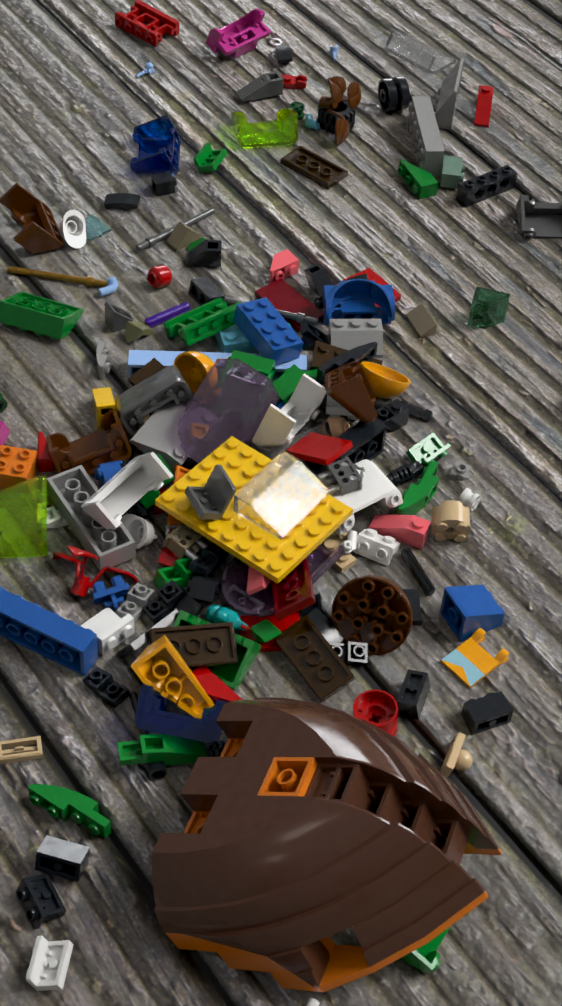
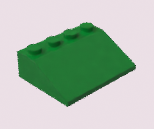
(39, 315)

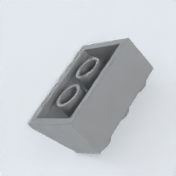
(356, 332)

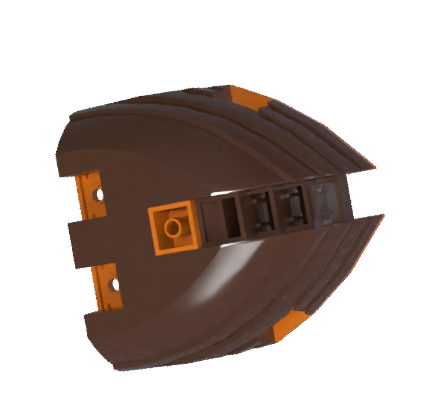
(314, 832)

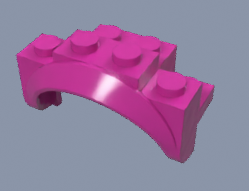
(240, 35)

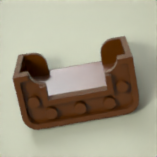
(352, 390)
(93, 449)

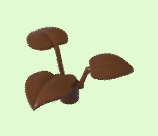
(337, 89)

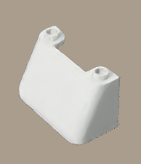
(374, 488)

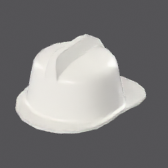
(74, 229)
(140, 529)

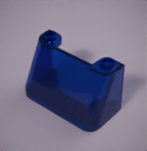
(158, 147)
(152, 717)

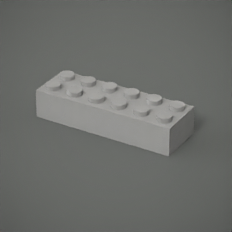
(425, 135)
(68, 493)

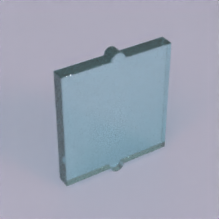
(95, 228)

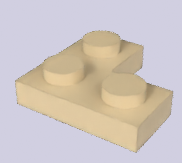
(346, 560)

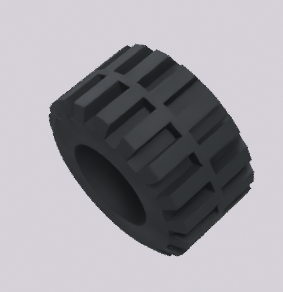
(327, 120)

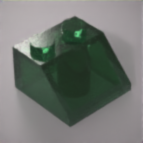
(488, 308)

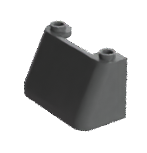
(538, 218)
(150, 395)

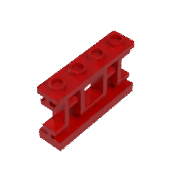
(158, 23)

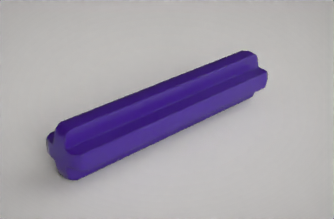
(167, 314)

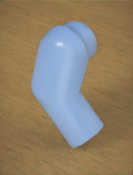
(110, 288)

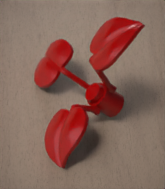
(81, 582)

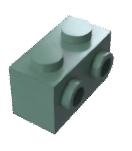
(452, 172)

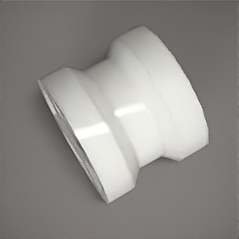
(470, 499)

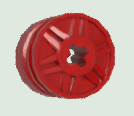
(378, 709)

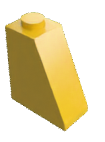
(103, 402)

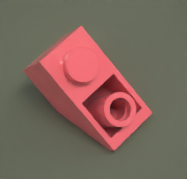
(283, 265)

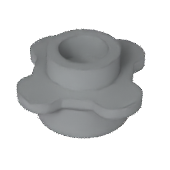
(461, 471)

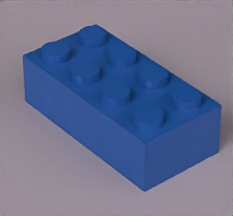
(268, 330)

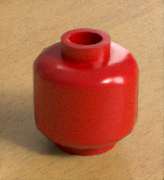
(159, 276)

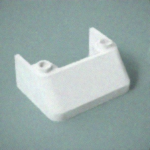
(282, 424)
(125, 489)

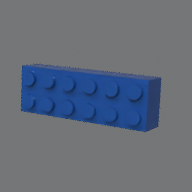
(47, 633)

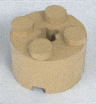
(450, 521)

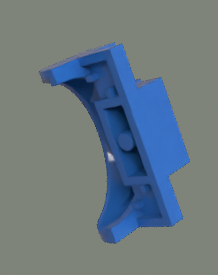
(357, 301)

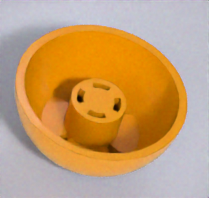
(193, 367)
(385, 381)

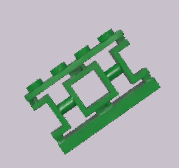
(201, 321)

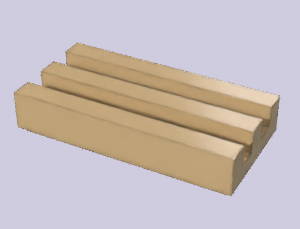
(20, 752)

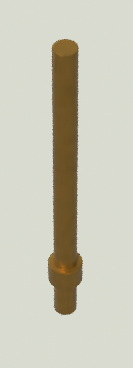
(88, 281)

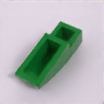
(178, 573)

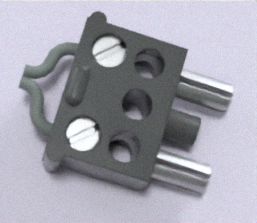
(343, 476)

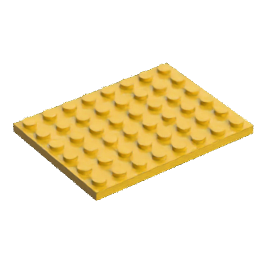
(237, 534)

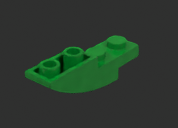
(421, 493)
(160, 748)
(65, 802)

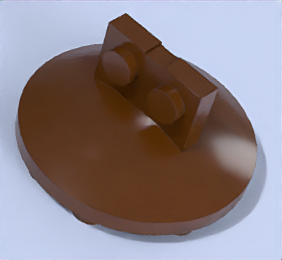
(372, 613)

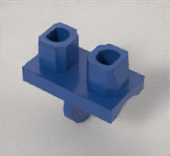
(110, 595)

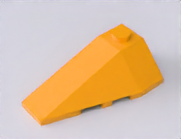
(171, 677)

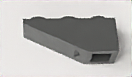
(264, 86)

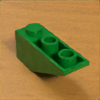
(419, 180)

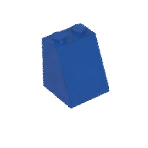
(469, 609)

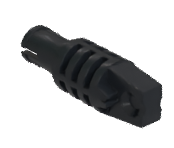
(405, 473)

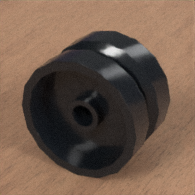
(393, 93)

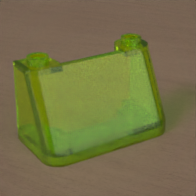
(262, 134)
(24, 519)

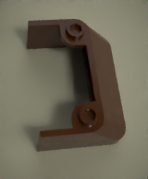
(39, 224)

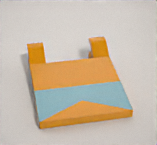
(471, 661)

